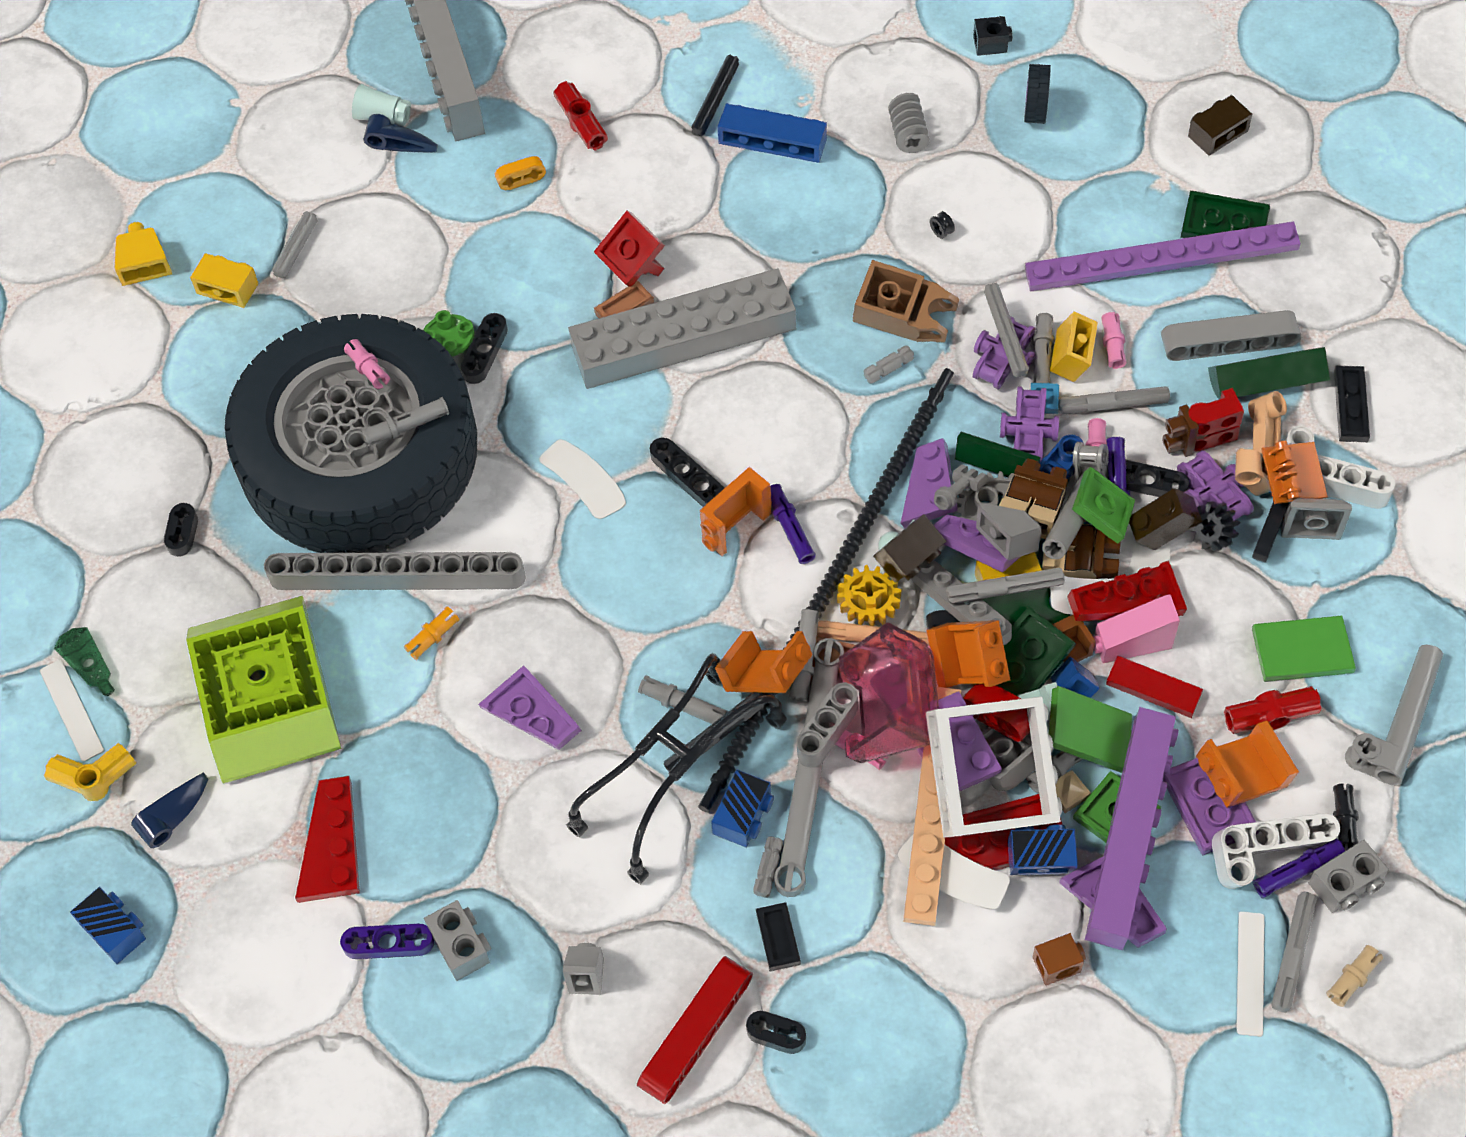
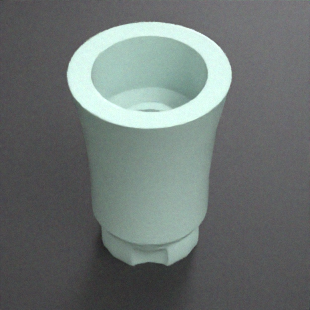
(371, 101)

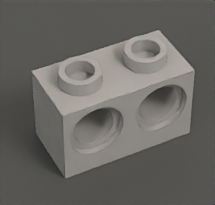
(1344, 872)
(454, 941)

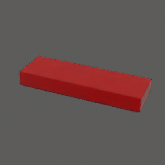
(1154, 686)

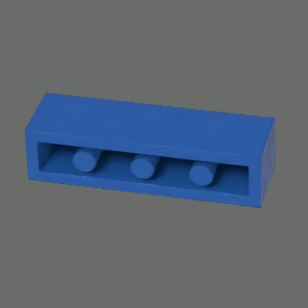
(772, 132)

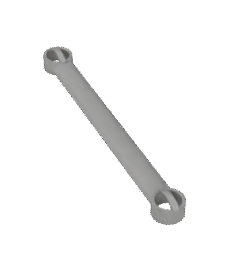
(806, 778)

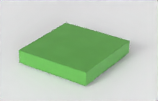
(1103, 505)
(1098, 808)

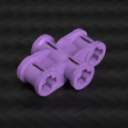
(994, 363)
(1029, 423)
(1210, 483)

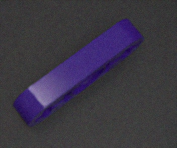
(365, 952)

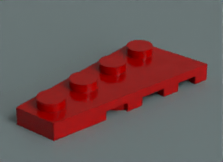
(1111, 598)
(330, 850)

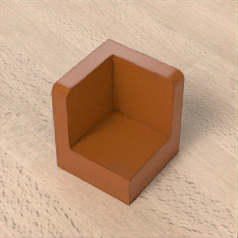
(1080, 635)

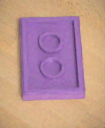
(1201, 807)

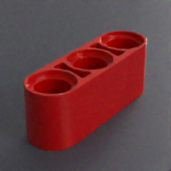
(1009, 723)

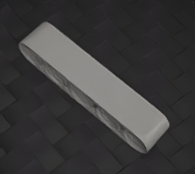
(1231, 335)

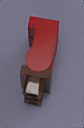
(1204, 425)

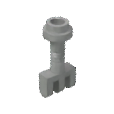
(946, 497)

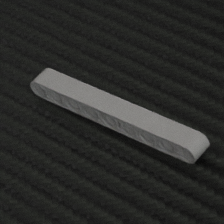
(382, 564)

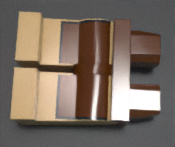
(1037, 489)
(1085, 556)

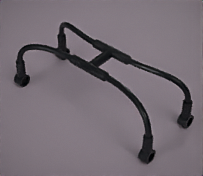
(688, 756)

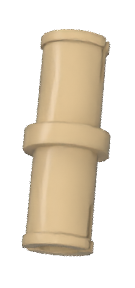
(1354, 975)

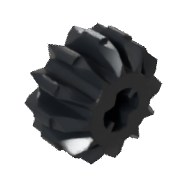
(1222, 533)

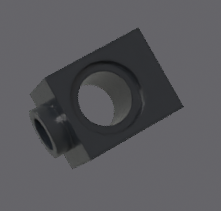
(991, 35)

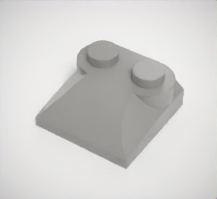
(1315, 518)
(1014, 758)

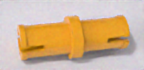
(431, 633)

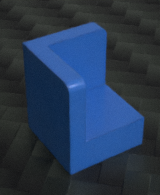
(1075, 678)

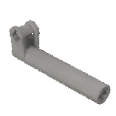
(1068, 521)
(1390, 758)

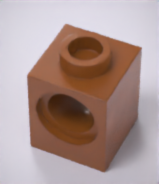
(1059, 958)

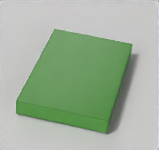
(1303, 648)
(1089, 728)

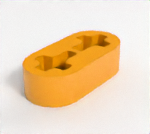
(520, 173)

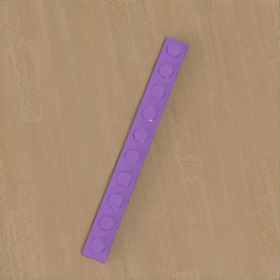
(1162, 256)

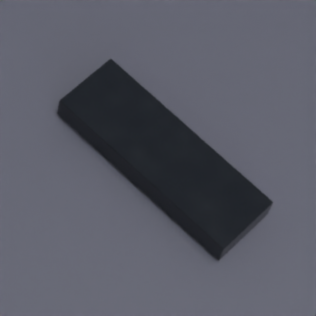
(1351, 404)

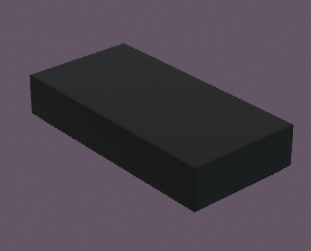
(778, 936)

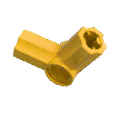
(77, 775)

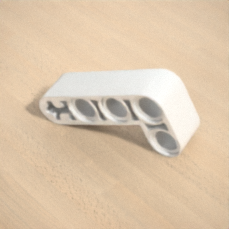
(1369, 485)
(1276, 840)

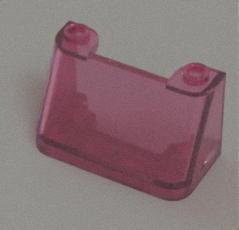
(895, 693)

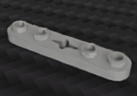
(934, 581)

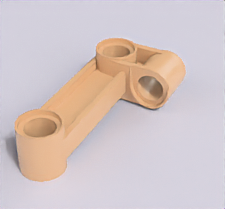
(1250, 465)

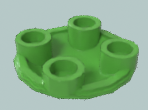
(451, 331)

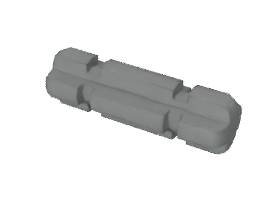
(888, 364)
(768, 866)

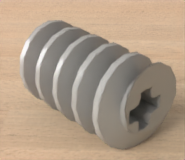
(908, 123)

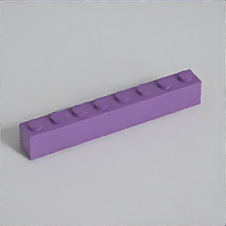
(1131, 829)

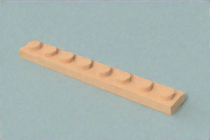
(927, 845)

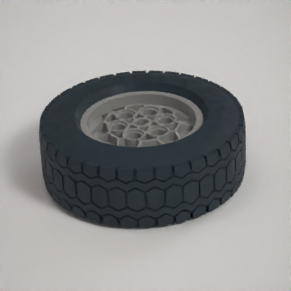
(339, 492)

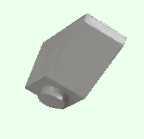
(1008, 530)
(584, 969)

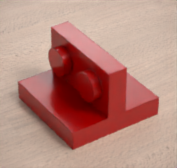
(630, 250)

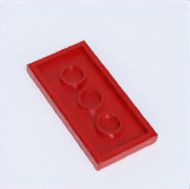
(991, 848)

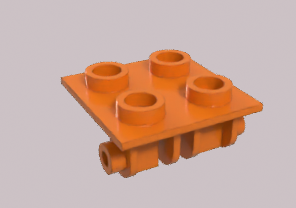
(1293, 471)

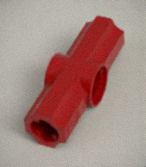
(580, 115)
(1272, 707)

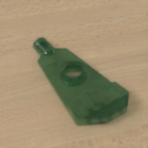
(81, 651)

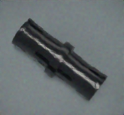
(1346, 814)

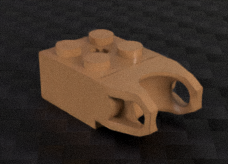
(902, 303)

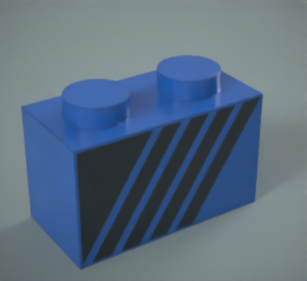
(742, 808)
(1042, 850)
(108, 925)

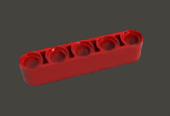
(694, 1030)

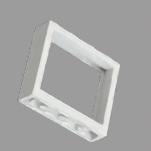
(946, 774)

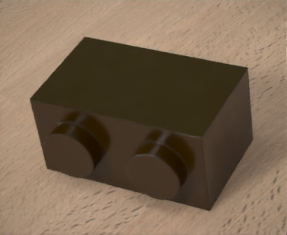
(1219, 124)
(1164, 519)
(909, 549)

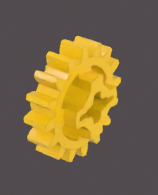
(855, 591)

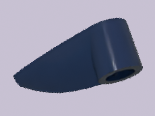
(386, 136)
(165, 814)

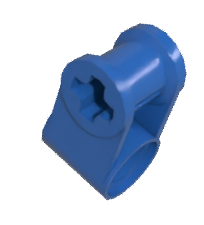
(1059, 457)

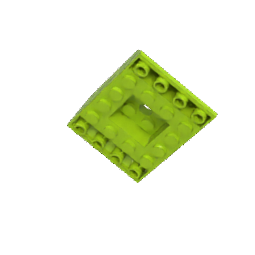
(270, 719)

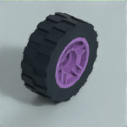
(1037, 93)

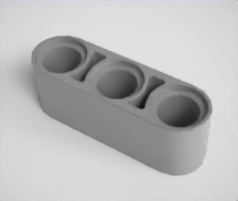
(823, 737)

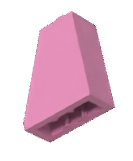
(1138, 631)

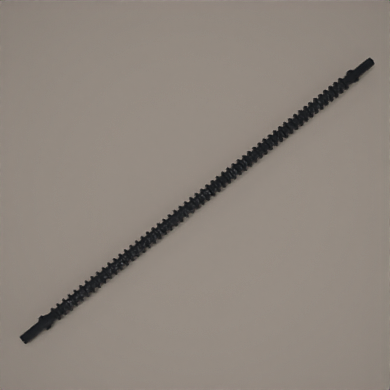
(837, 570)

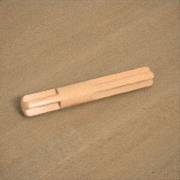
(854, 632)

